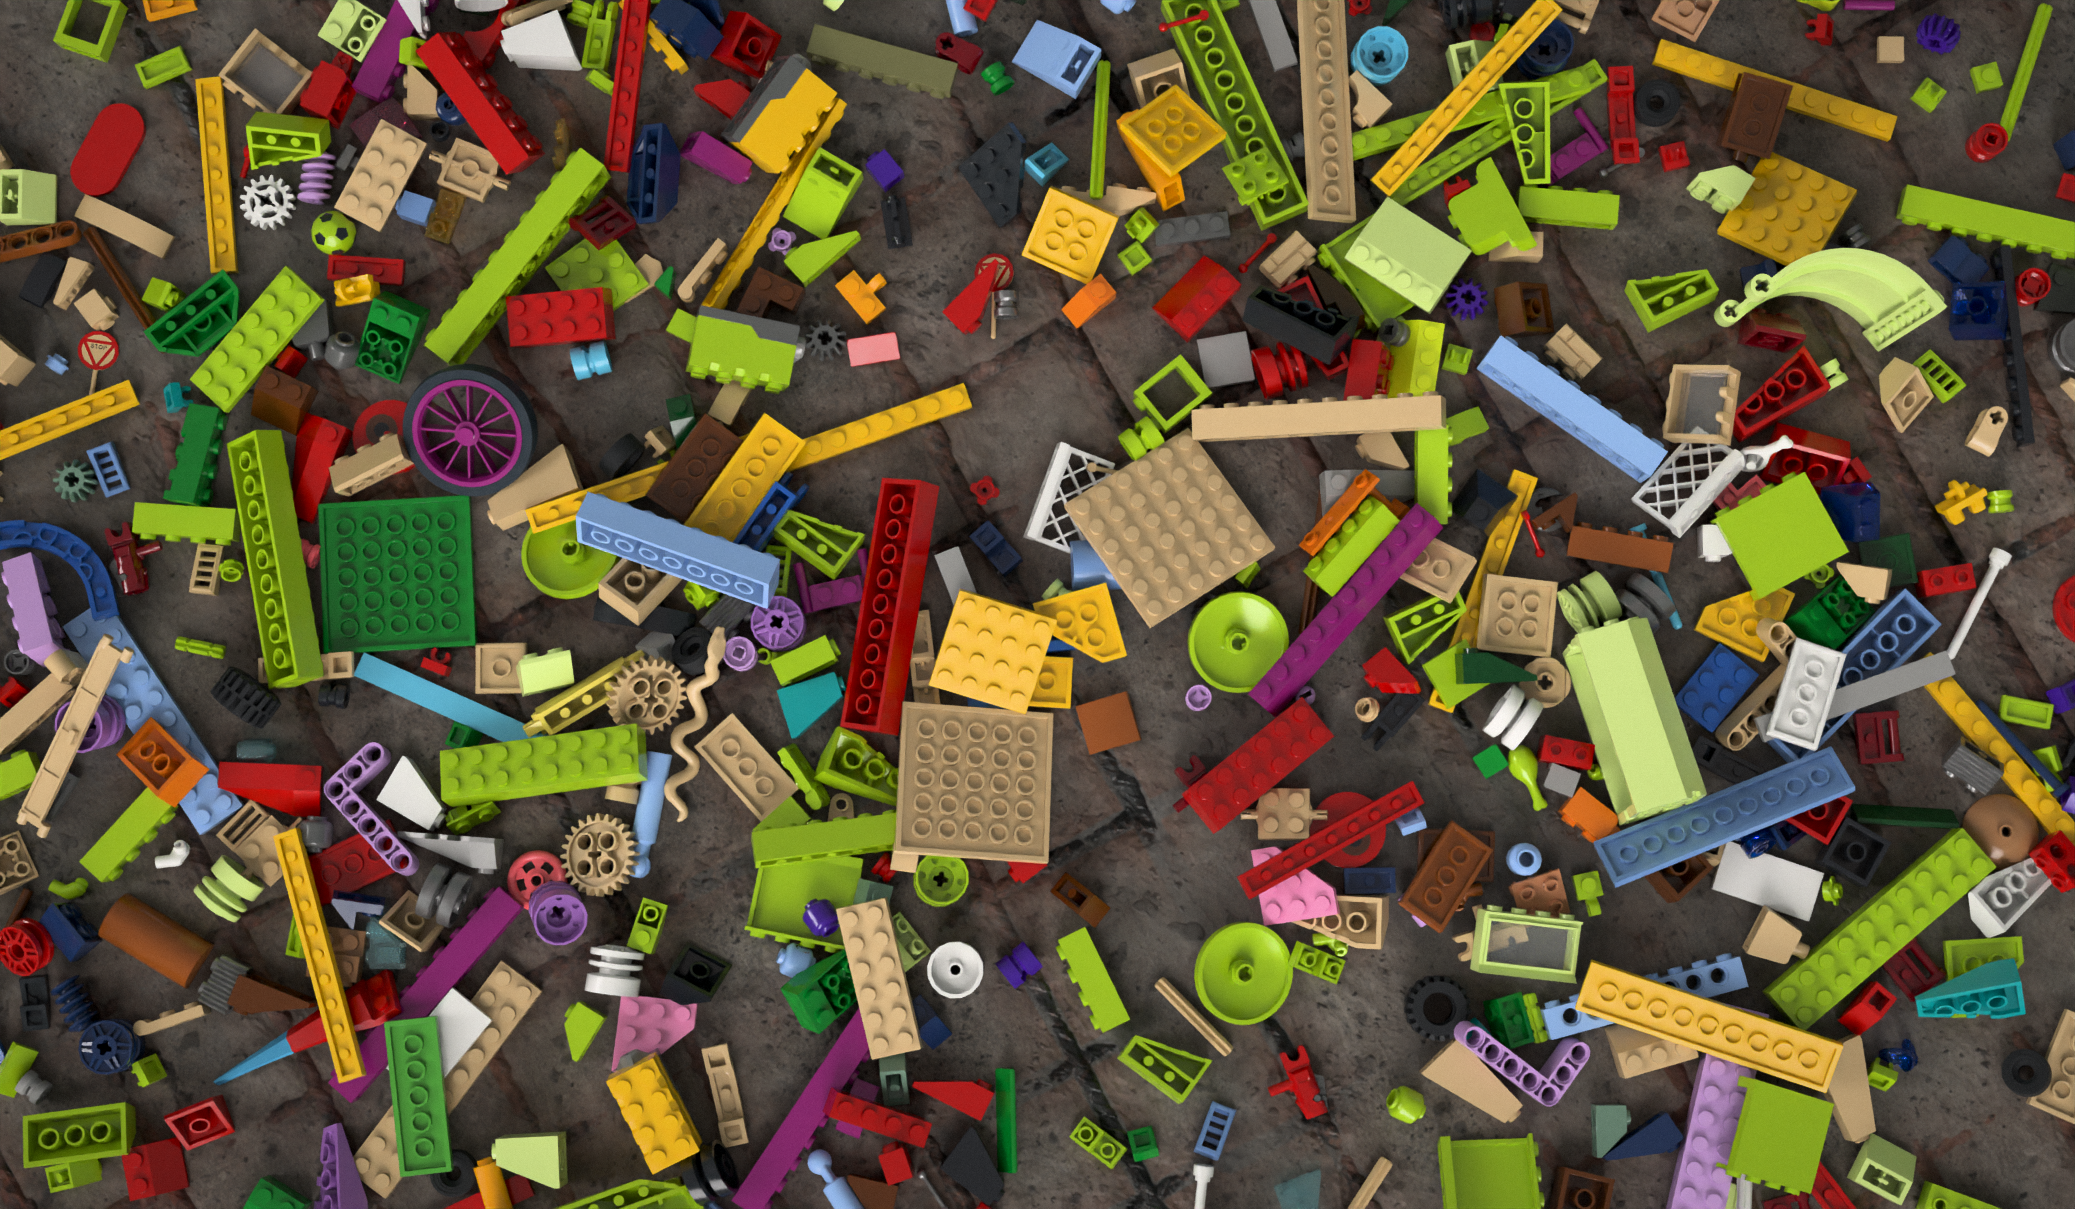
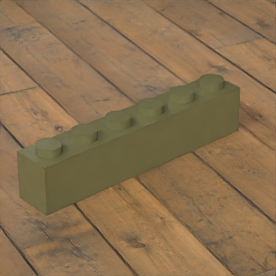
(882, 61)

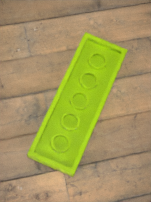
(257, 339)

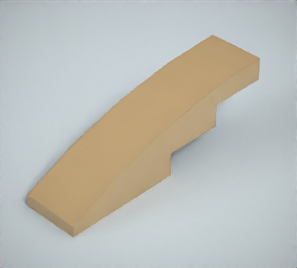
(923, 661)

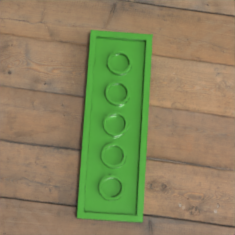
(418, 1096)

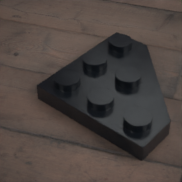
(998, 174)

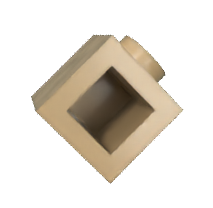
(97, 310)

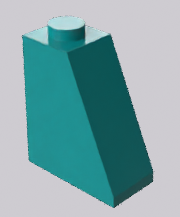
(809, 701)

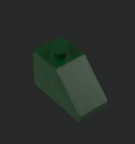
(681, 416)

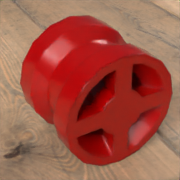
(883, 868)

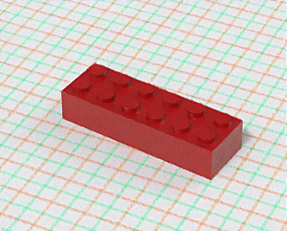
(481, 101)
(1257, 765)

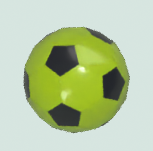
(333, 232)

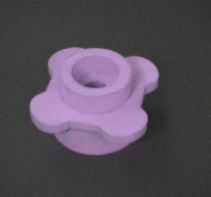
(778, 234)

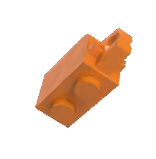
(1589, 815)

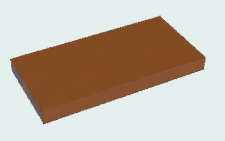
(1445, 876)

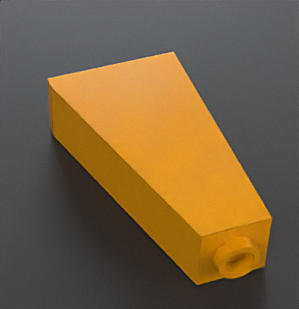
(1168, 188)

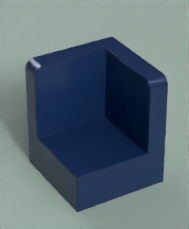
(1766, 267)

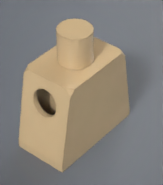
(1774, 938)

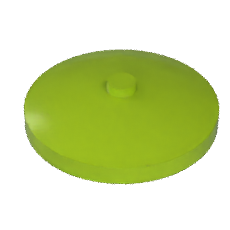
(563, 565)
(1236, 640)
(1243, 973)

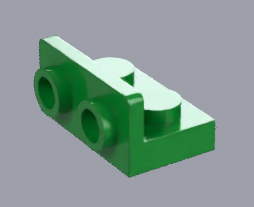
(1509, 1020)

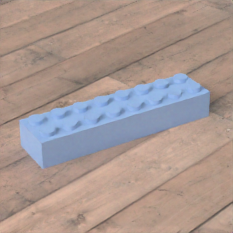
(1572, 409)
(677, 549)

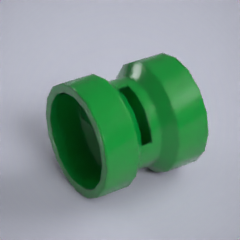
(997, 77)

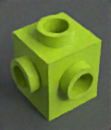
(700, 595)

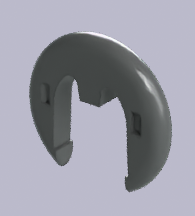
(1535, 511)

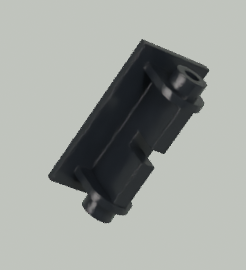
(896, 222)

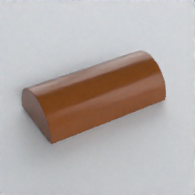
(155, 939)

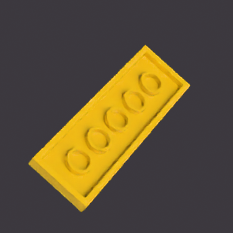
(746, 479)

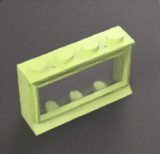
(1526, 944)

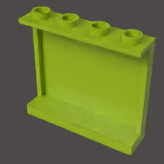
(1373, 297)
(1780, 534)
(786, 889)
(1778, 1137)
(1490, 1173)

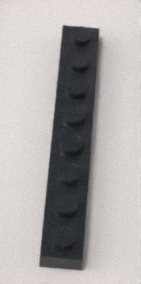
(2014, 354)

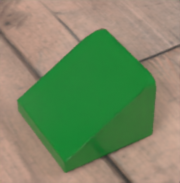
(666, 282)
(463, 736)
(1490, 761)
(1143, 1143)

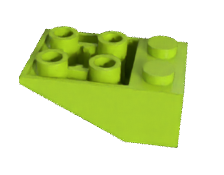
(823, 194)

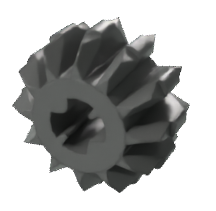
(834, 336)

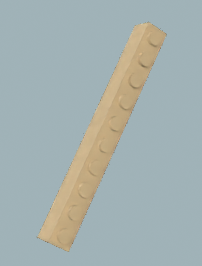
(1319, 418)

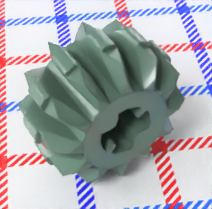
(81, 488)

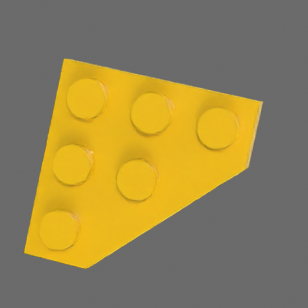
(1736, 619)
(1086, 622)

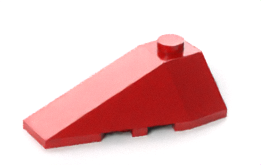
(279, 786)

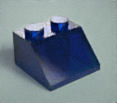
(1979, 311)
(1853, 510)

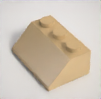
(370, 465)
(1641, 1052)

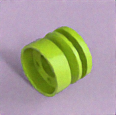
(953, 871)

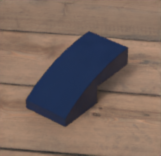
(996, 548)

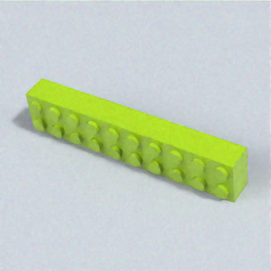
(1233, 101)
(518, 258)
(275, 559)
(1879, 929)

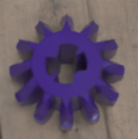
(1938, 33)
(1474, 295)

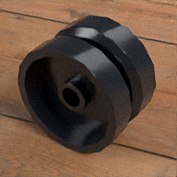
(710, 1173)

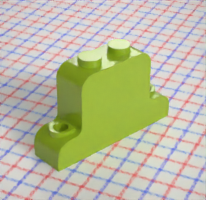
(1489, 214)

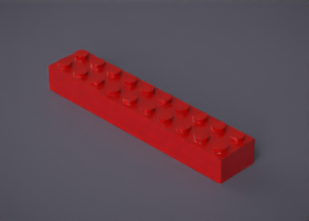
(889, 606)

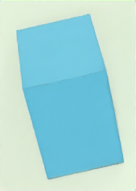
(1045, 163)

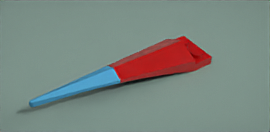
(369, 1006)

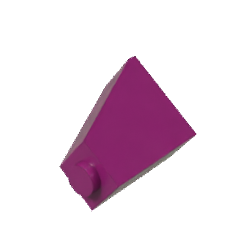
(716, 157)

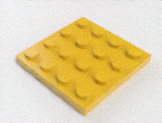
(1787, 211)
(992, 651)

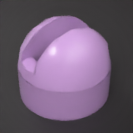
(1310, 699)

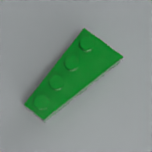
(197, 456)

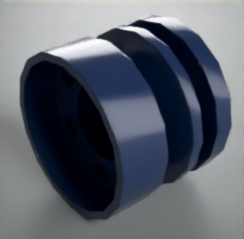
(1556, 43)
(119, 1035)

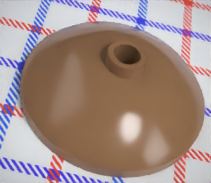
(1985, 824)

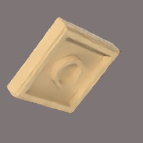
(497, 667)

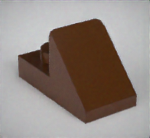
(1563, 511)

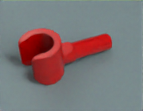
(246, 162)

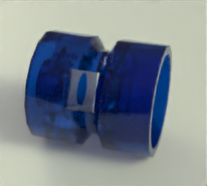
(1757, 843)

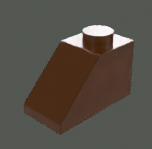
(1080, 899)
(873, 1192)

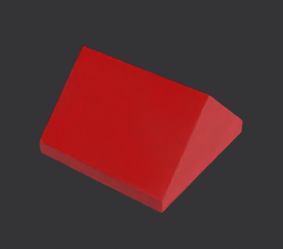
(201, 1122)

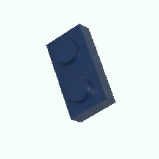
(1369, 880)

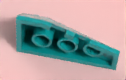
(1986, 990)

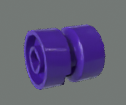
(1019, 965)

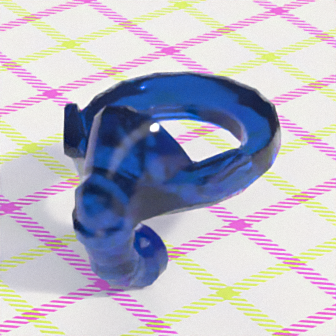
(1907, 1058)

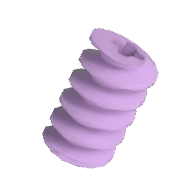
(315, 178)

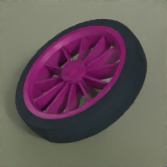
(470, 430)

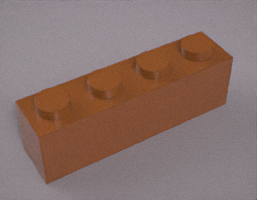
(1620, 549)

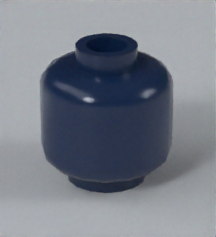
(448, 111)

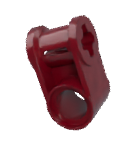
(960, 52)

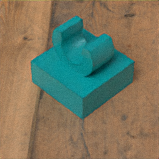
(174, 398)

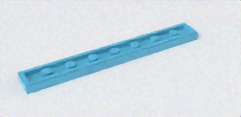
(440, 700)

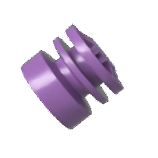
(793, 625)
(105, 726)
(562, 925)

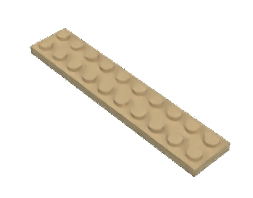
(1326, 110)
(506, 1000)

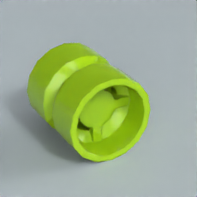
(1140, 439)

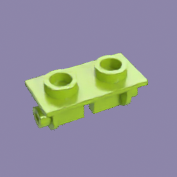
(461, 820)

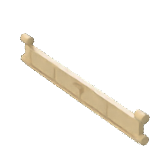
(71, 733)

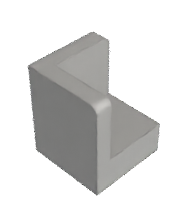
(657, 645)
(1561, 780)

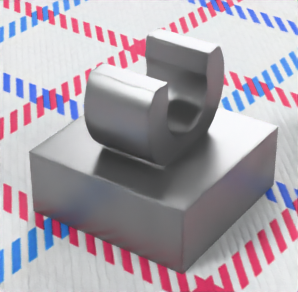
(346, 158)

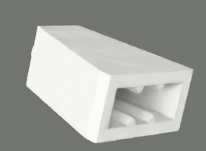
(413, 796)

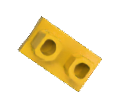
(356, 290)
(1959, 497)

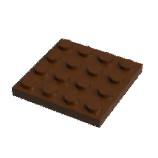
(694, 467)

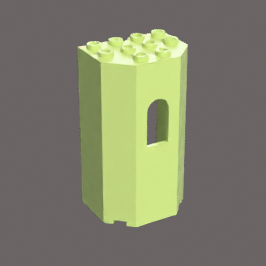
(1633, 719)

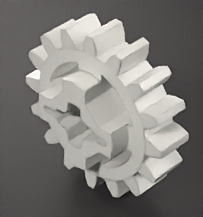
(273, 194)

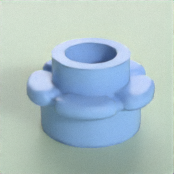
(57, 364)

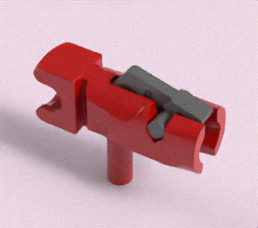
(1306, 1085)

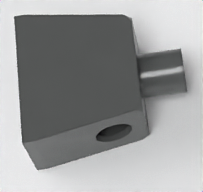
(316, 331)

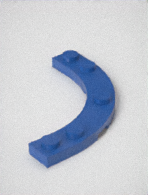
(72, 550)

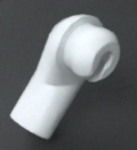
(175, 858)

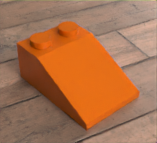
(162, 762)

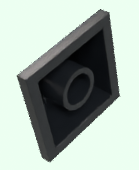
(1483, 502)
(694, 976)

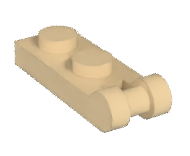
(531, 10)
(702, 271)
(170, 1018)

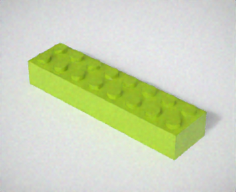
(543, 765)

